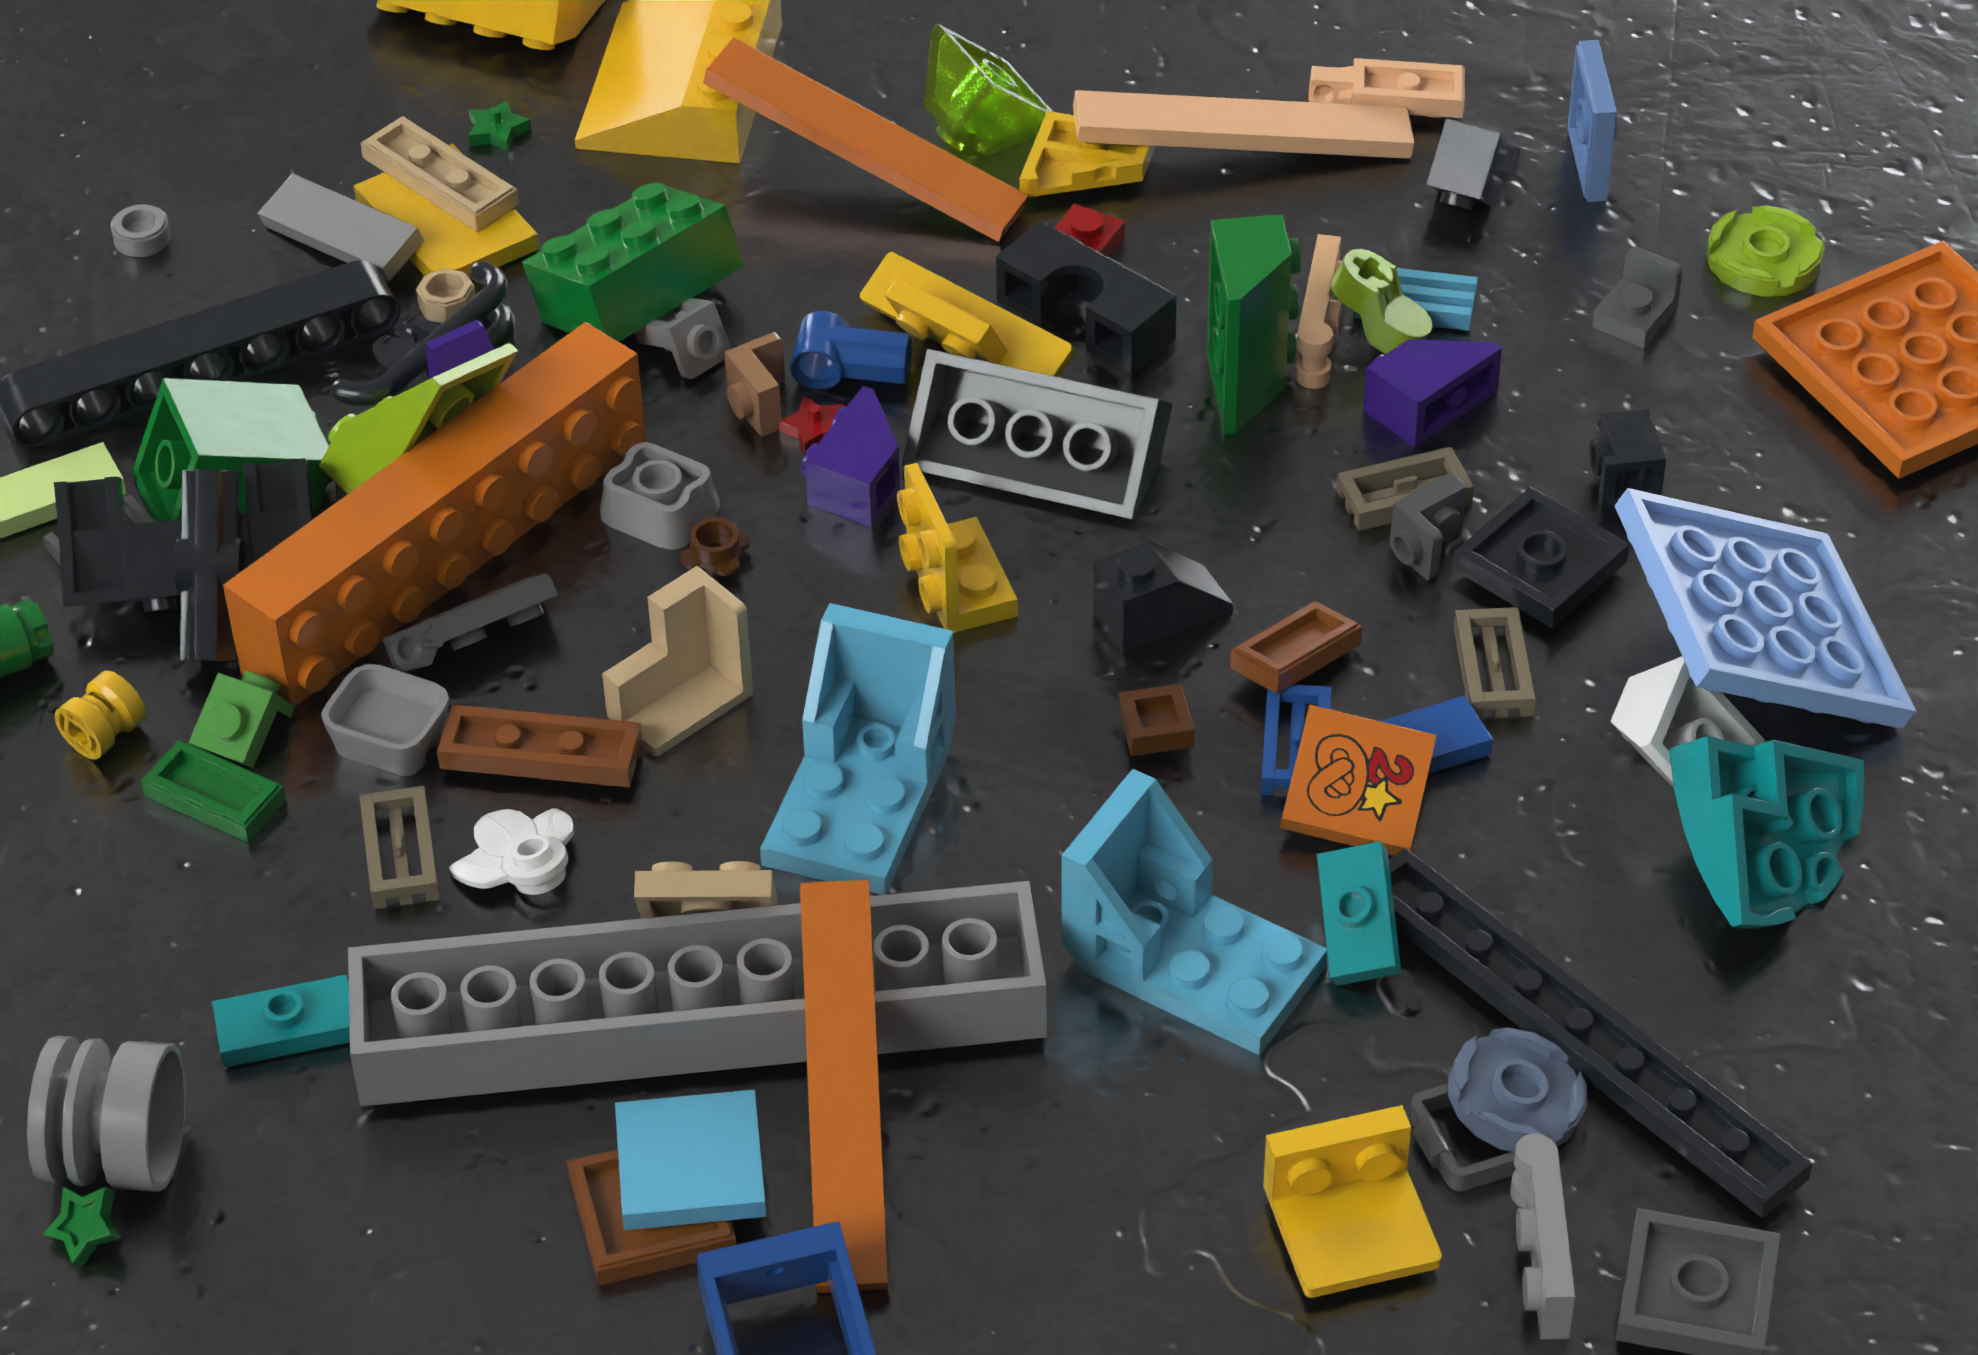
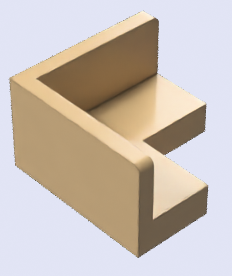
(690, 668)

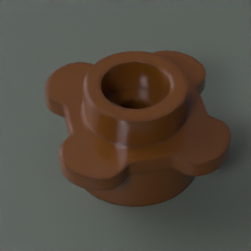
(715, 546)

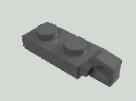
(465, 624)

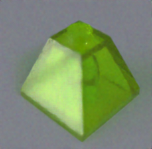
(978, 96)

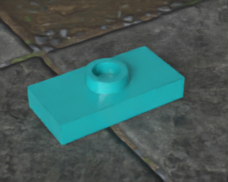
(1358, 913)
(283, 1021)

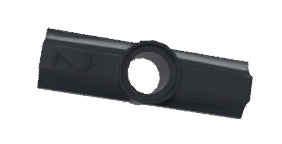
(205, 560)

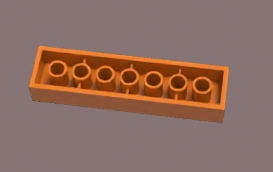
(436, 514)

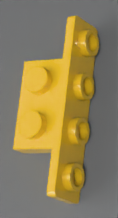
(961, 320)

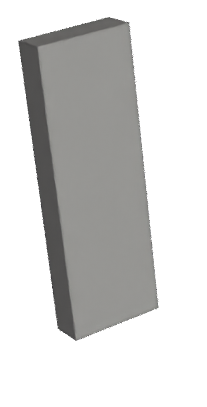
(340, 225)

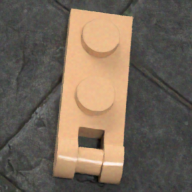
(1319, 316)

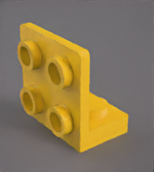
(953, 561)
(1349, 1202)

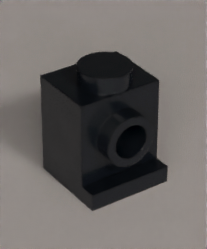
(1627, 455)

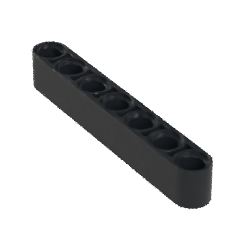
(214, 344)

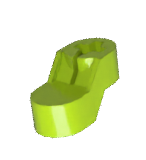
(1374, 291)

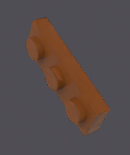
(540, 745)

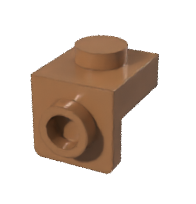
(754, 381)

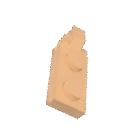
(1421, 87)

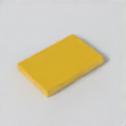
(447, 240)

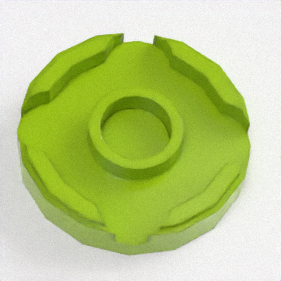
(1765, 251)

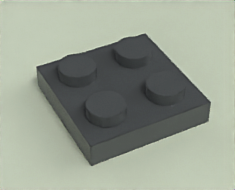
(1697, 1285)

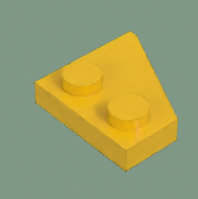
(1064, 165)

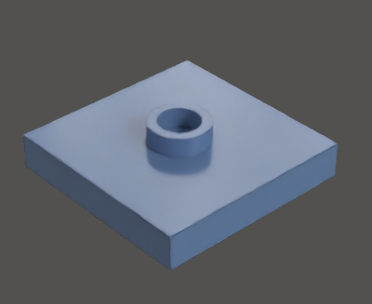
(1592, 120)

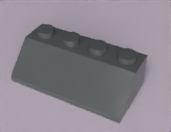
(1036, 434)

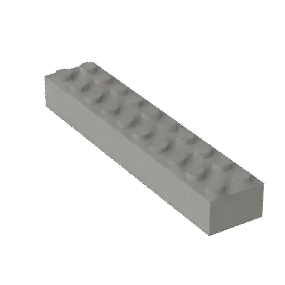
(679, 994)

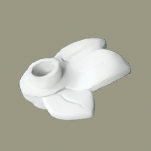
(518, 851)

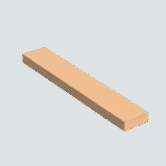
(1242, 124)

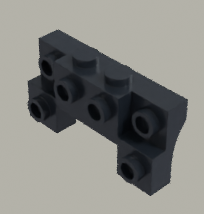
(135, 562)

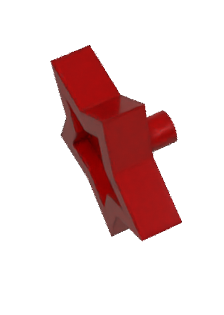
(809, 422)

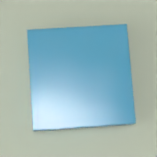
(689, 1160)

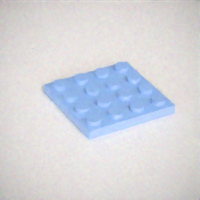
(1763, 610)

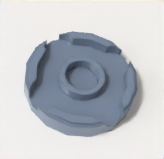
(1516, 1088)

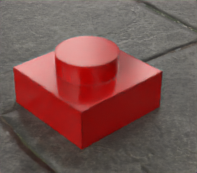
(1093, 229)

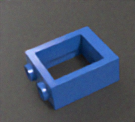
(779, 1266)

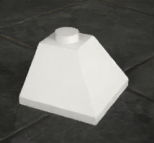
(1667, 710)

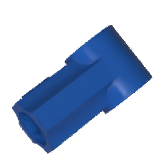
(832, 350)

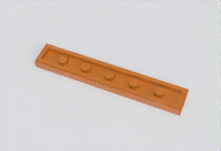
(865, 139)
(844, 1073)

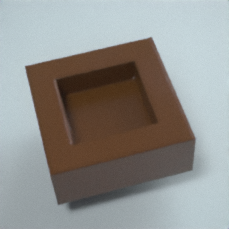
(1156, 719)

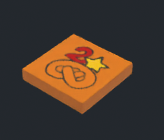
(1358, 780)

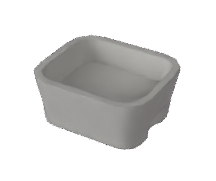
(658, 496)
(386, 718)

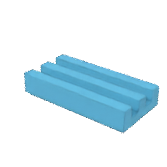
(1444, 296)

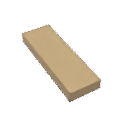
(440, 173)

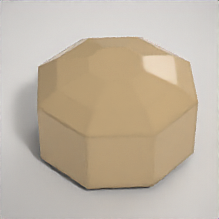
(443, 294)

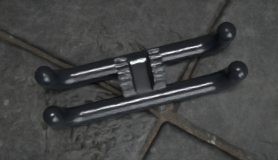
(407, 356)

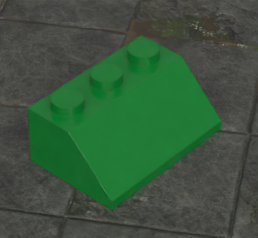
(1250, 314)

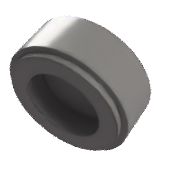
(140, 230)

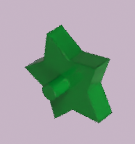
(497, 126)
(84, 1223)

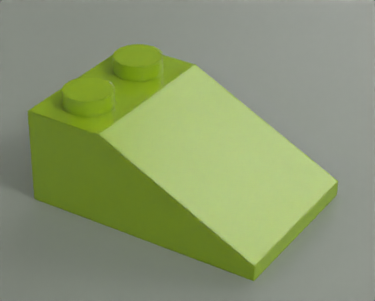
(382, 434)

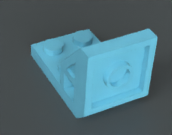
(873, 748)
(1148, 924)

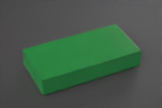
(213, 791)

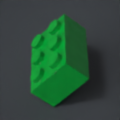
(633, 262)

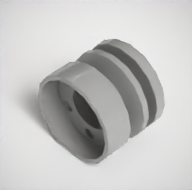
(106, 1113)

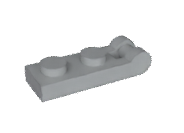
(1543, 1232)

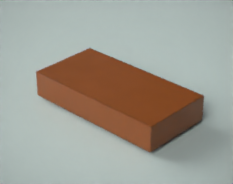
(1296, 647)

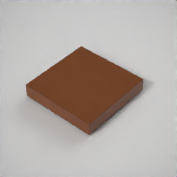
(635, 1252)

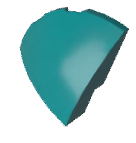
(1766, 823)

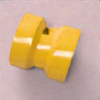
(99, 715)

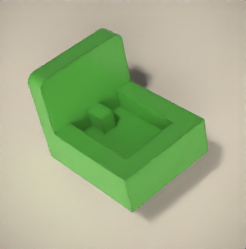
(239, 717)

